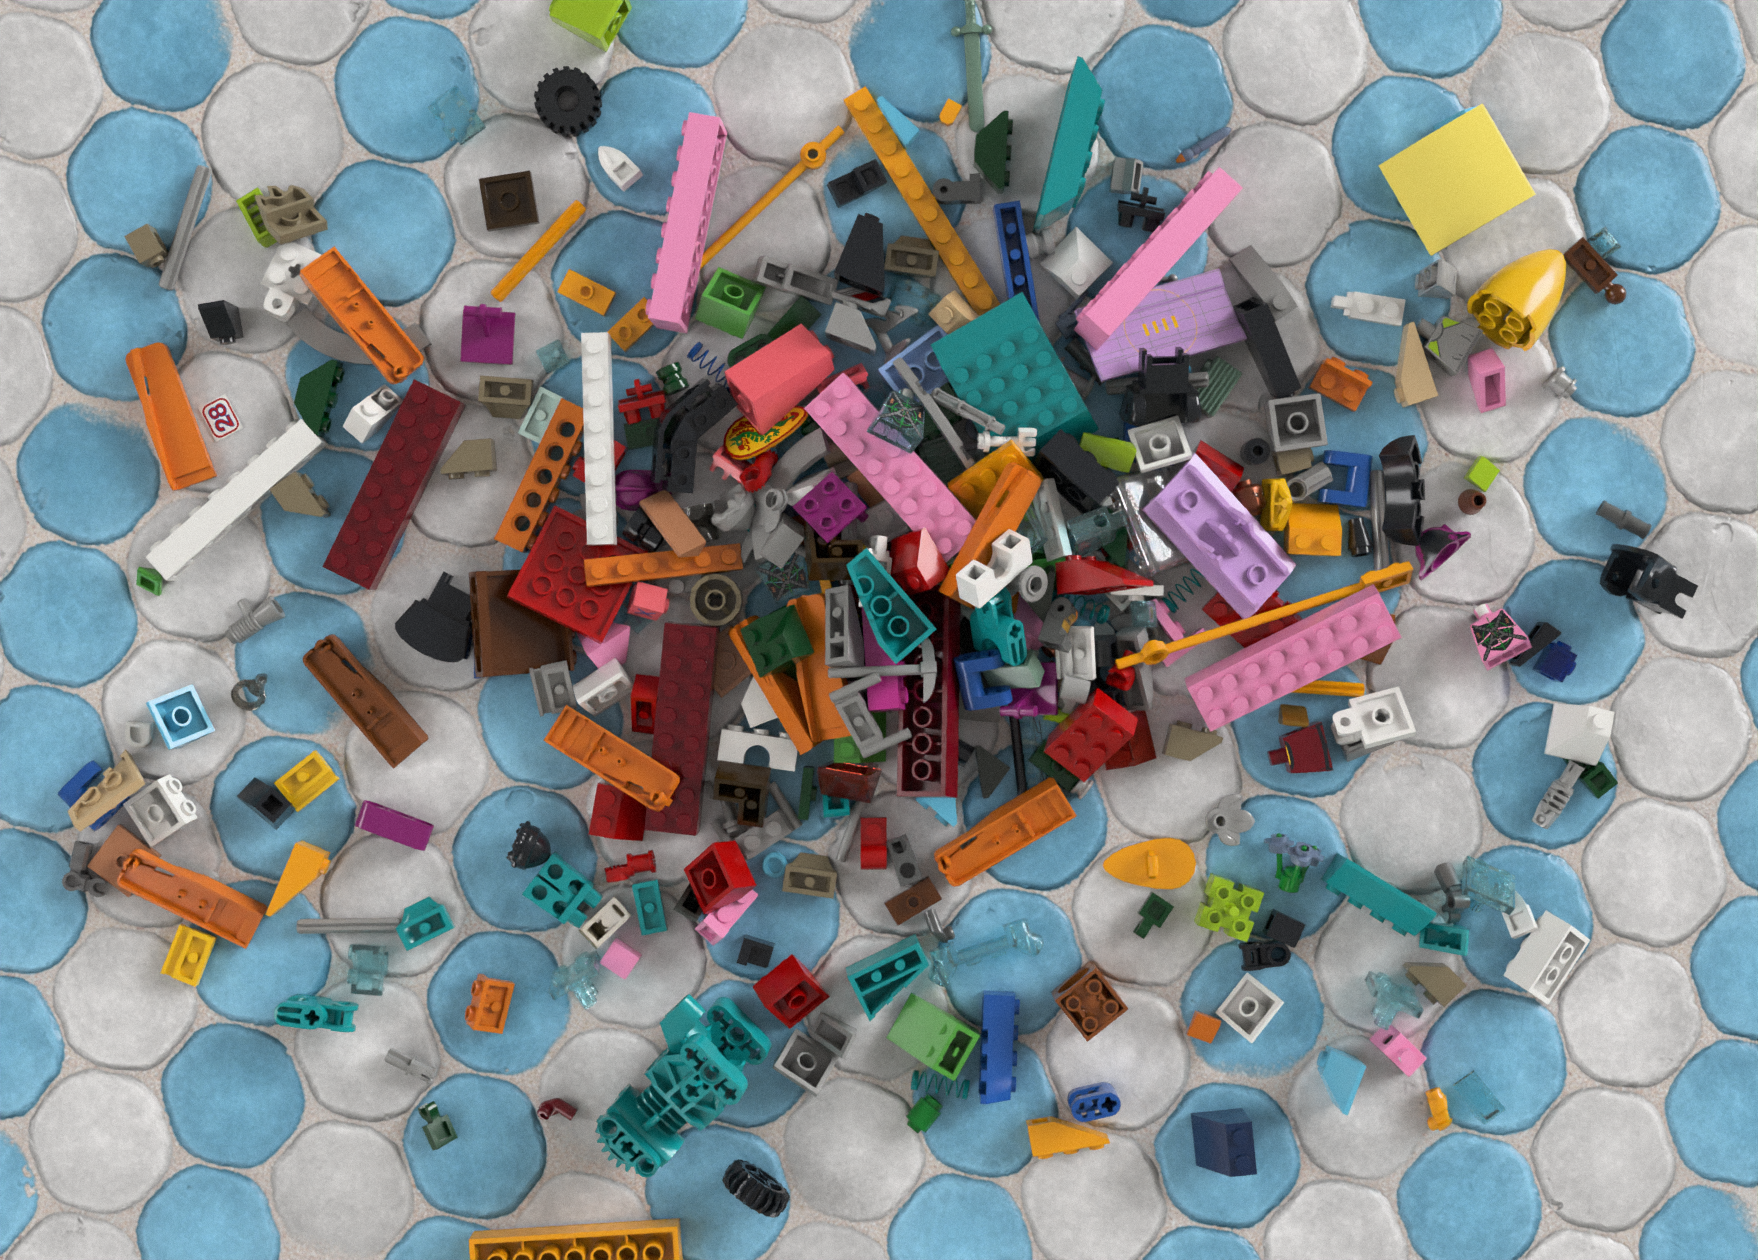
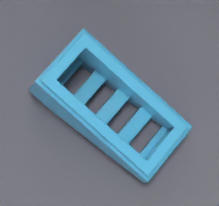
(902, 127)

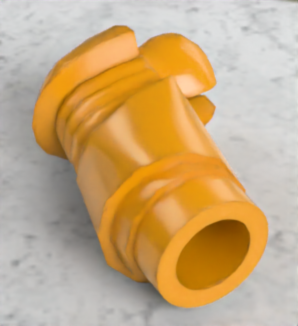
(1438, 1106)

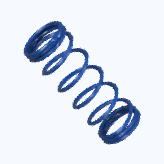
(695, 350)

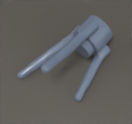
(1068, 323)

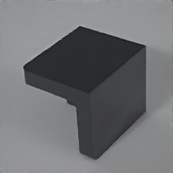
(1283, 928)
(755, 951)

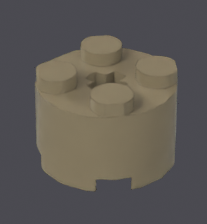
(716, 614)

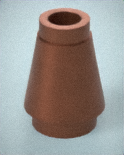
(1467, 504)

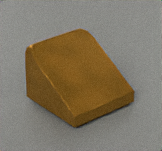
(1293, 715)

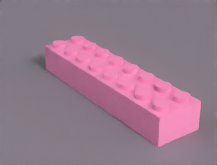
(687, 222)
(1156, 257)
(896, 474)
(1292, 658)

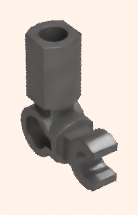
(76, 878)
(1451, 886)

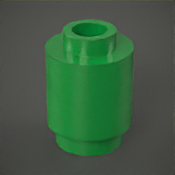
(924, 1113)

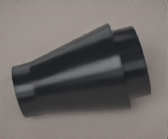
(1358, 538)

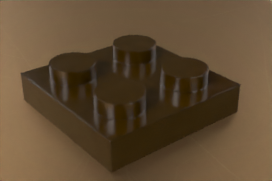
(509, 201)

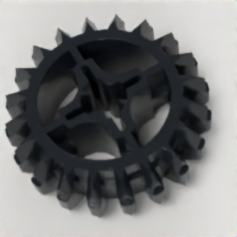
(756, 1188)

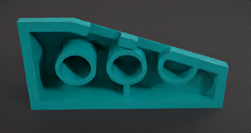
(891, 613)

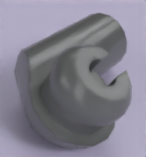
(935, 927)

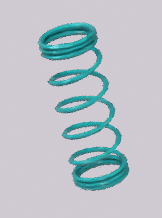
(1172, 606)
(1100, 619)
(915, 1084)

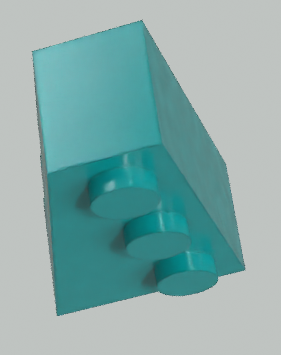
(886, 973)

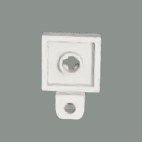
(282, 288)
(1361, 722)

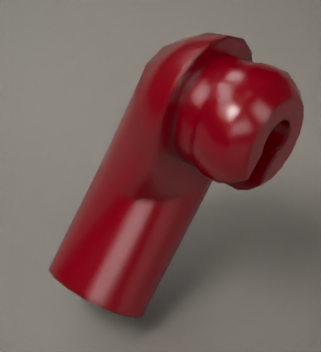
(555, 1106)

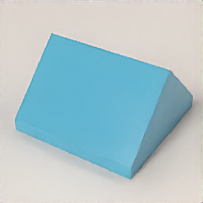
(180, 717)

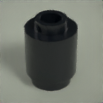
(1247, 451)

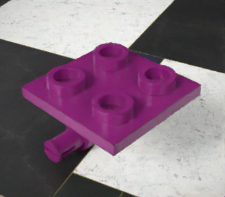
(487, 335)
(830, 507)
(1035, 701)

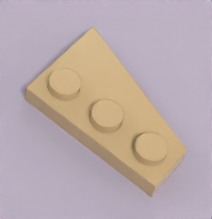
(113, 789)

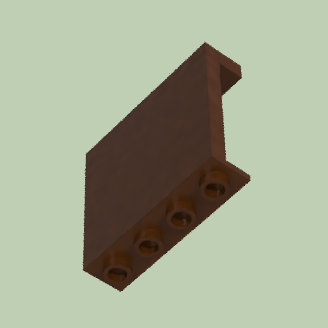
(509, 635)

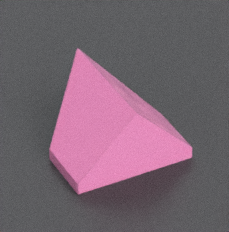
(613, 646)

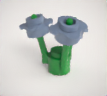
(1301, 855)

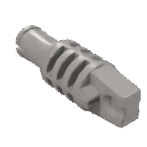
(1557, 796)

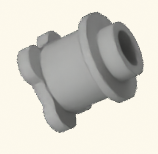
(1560, 383)

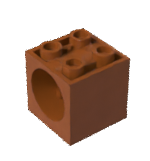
(1089, 1000)

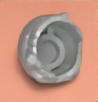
(734, 509)

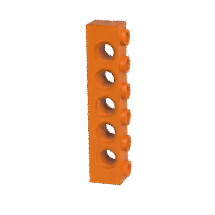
(553, 437)

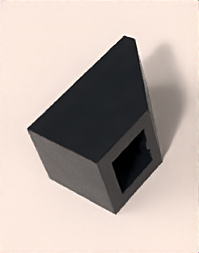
(266, 802)

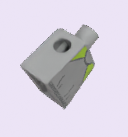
(1448, 342)

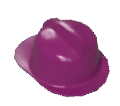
(634, 486)

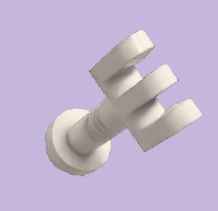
(1022, 440)

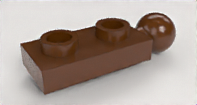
(1594, 271)

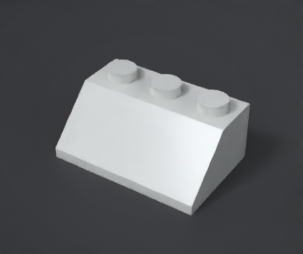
(1546, 957)

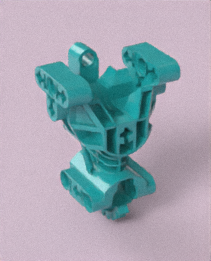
(683, 1084)

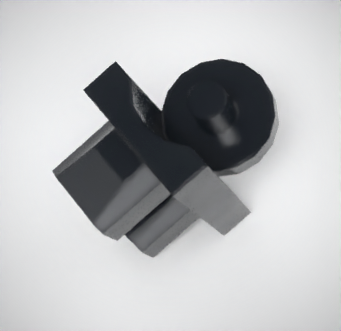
(1151, 214)

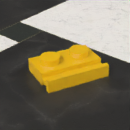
(306, 780)
(188, 955)

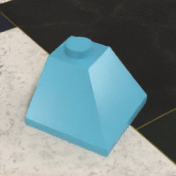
(1341, 1076)

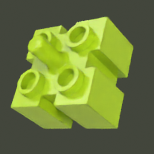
(1228, 907)

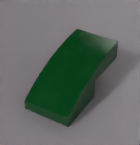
(1596, 778)

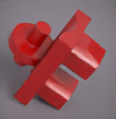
(631, 405)

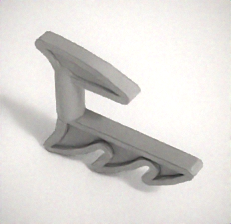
(882, 326)

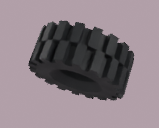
(568, 121)

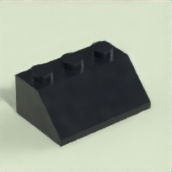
(1075, 473)

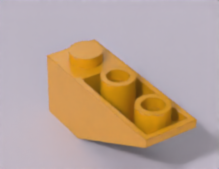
(1056, 1135)

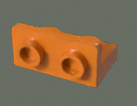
(1340, 383)
(489, 1004)

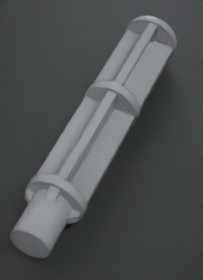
(966, 411)

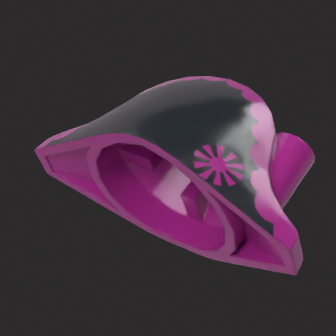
(1437, 546)

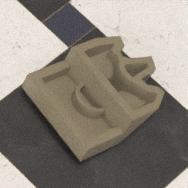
(290, 214)

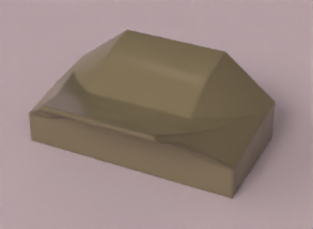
(911, 257)
(505, 395)
(810, 876)

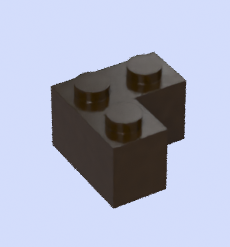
(828, 559)
(746, 786)

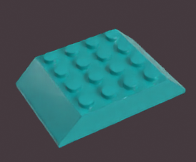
(1071, 147)
(1013, 373)

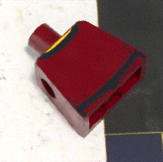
(1303, 750)

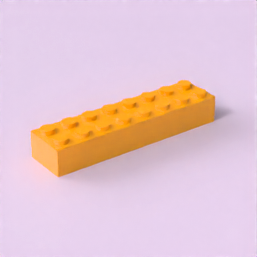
(596, 1241)

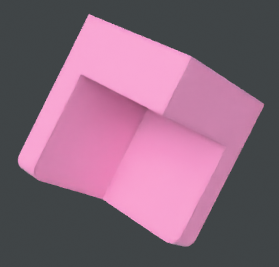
(620, 958)

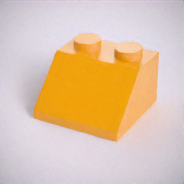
(1313, 530)

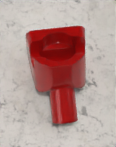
(1122, 678)

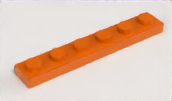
(661, 565)

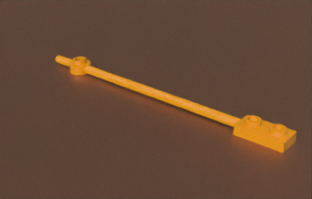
(636, 322)
(1384, 579)

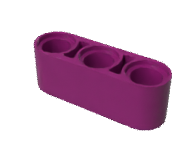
(394, 825)

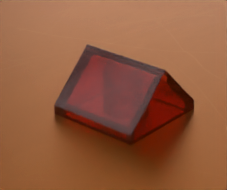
(1137, 749)
(848, 781)

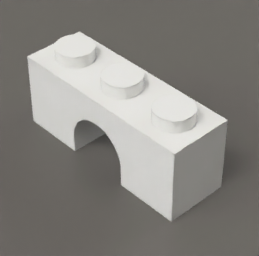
(1009, 558)
(735, 743)

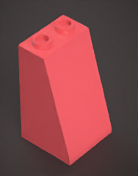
(779, 376)

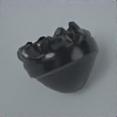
(529, 848)

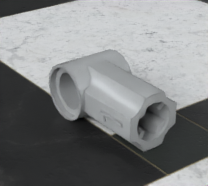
(1310, 480)
(1072, 693)

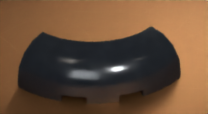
(1403, 490)

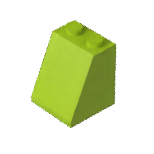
(591, 19)

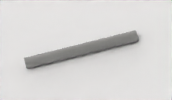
(852, 826)

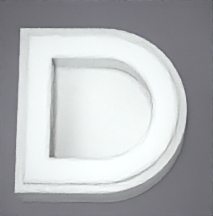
(139, 733)

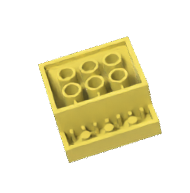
(1456, 179)

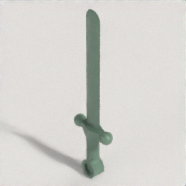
(973, 65)

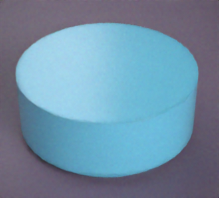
(774, 864)

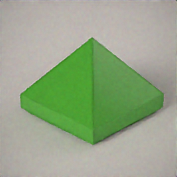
(149, 580)

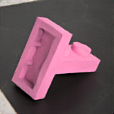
(1172, 630)
(719, 922)

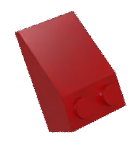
(1091, 577)

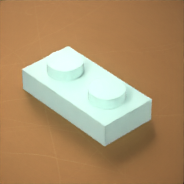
(539, 414)

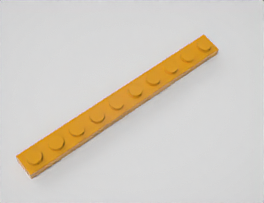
(921, 201)

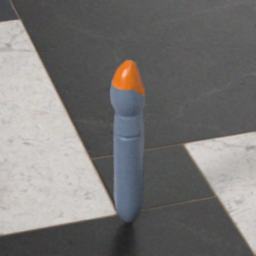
(1202, 145)

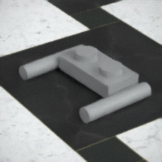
(860, 720)
(774, 829)

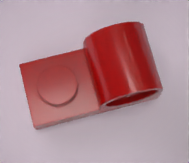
(873, 843)

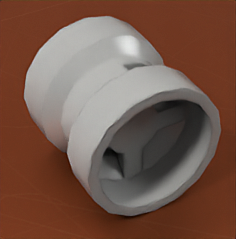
(1040, 243)

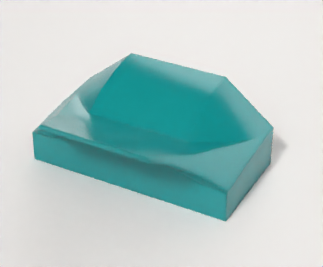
(423, 922)

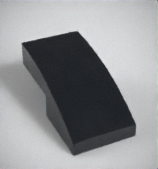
(857, 183)

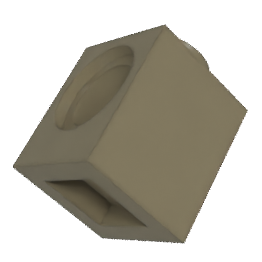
(147, 246)
(1292, 461)

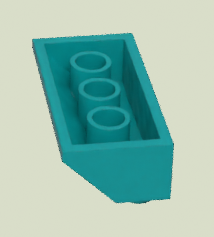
(1377, 895)

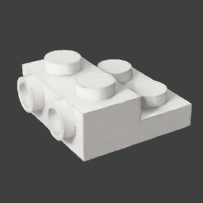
(161, 810)

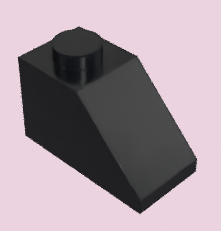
(222, 321)

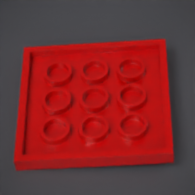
(555, 578)

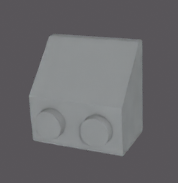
(849, 328)
(1296, 422)

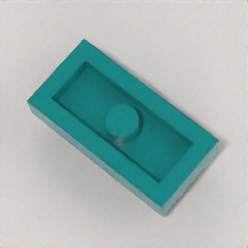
(649, 907)

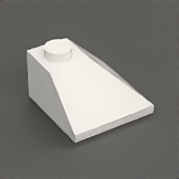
(1076, 263)
(1578, 732)

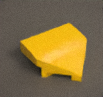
(1278, 504)

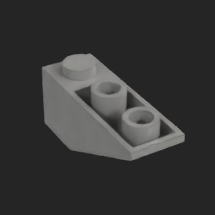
(1436, 280)

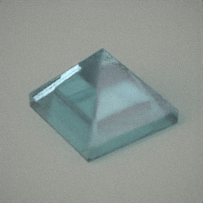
(1604, 243)
(553, 356)
(1143, 614)

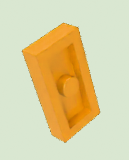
(586, 292)

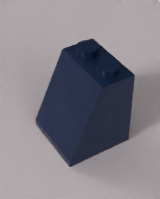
(1224, 1142)

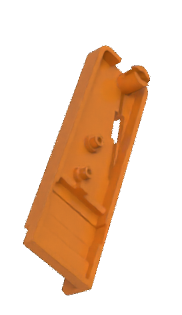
(362, 316)
(169, 417)
(994, 521)
(812, 673)
(781, 692)
(613, 759)
(1005, 832)
(192, 897)

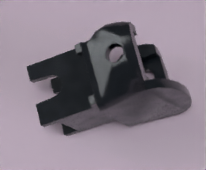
(1161, 391)
(1657, 584)
(440, 624)

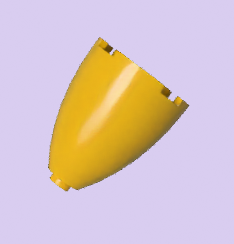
(1527, 286)

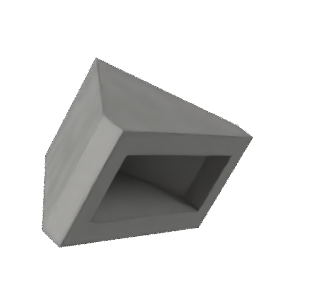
(783, 541)
(833, 1034)

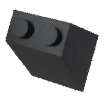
(863, 256)

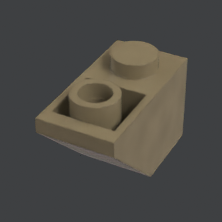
(471, 457)
(297, 496)
(1189, 743)
(1437, 980)

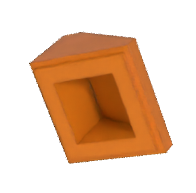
(1203, 1027)

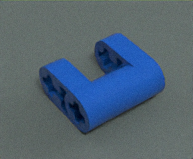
(1356, 482)
(970, 681)
(77, 787)
(1100, 1092)

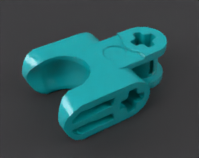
(995, 626)
(316, 1012)

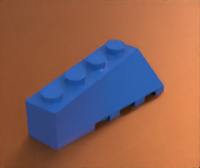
(997, 1046)

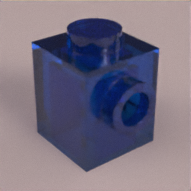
(1556, 661)

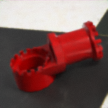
(759, 471)
(635, 864)

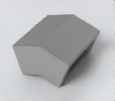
(1126, 175)

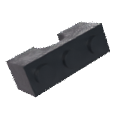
(1105, 655)

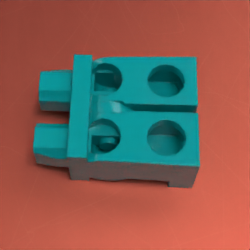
(561, 889)

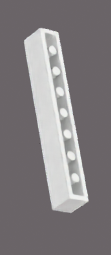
(598, 438)
(235, 501)

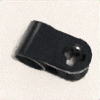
(1262, 955)

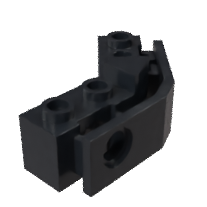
(689, 428)

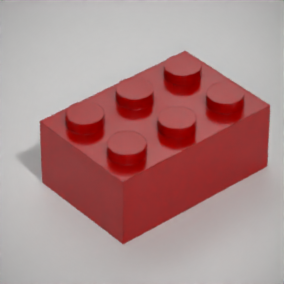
(1091, 735)

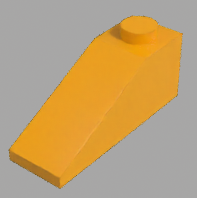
(302, 869)

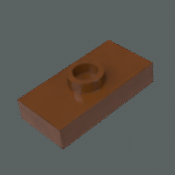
(913, 900)

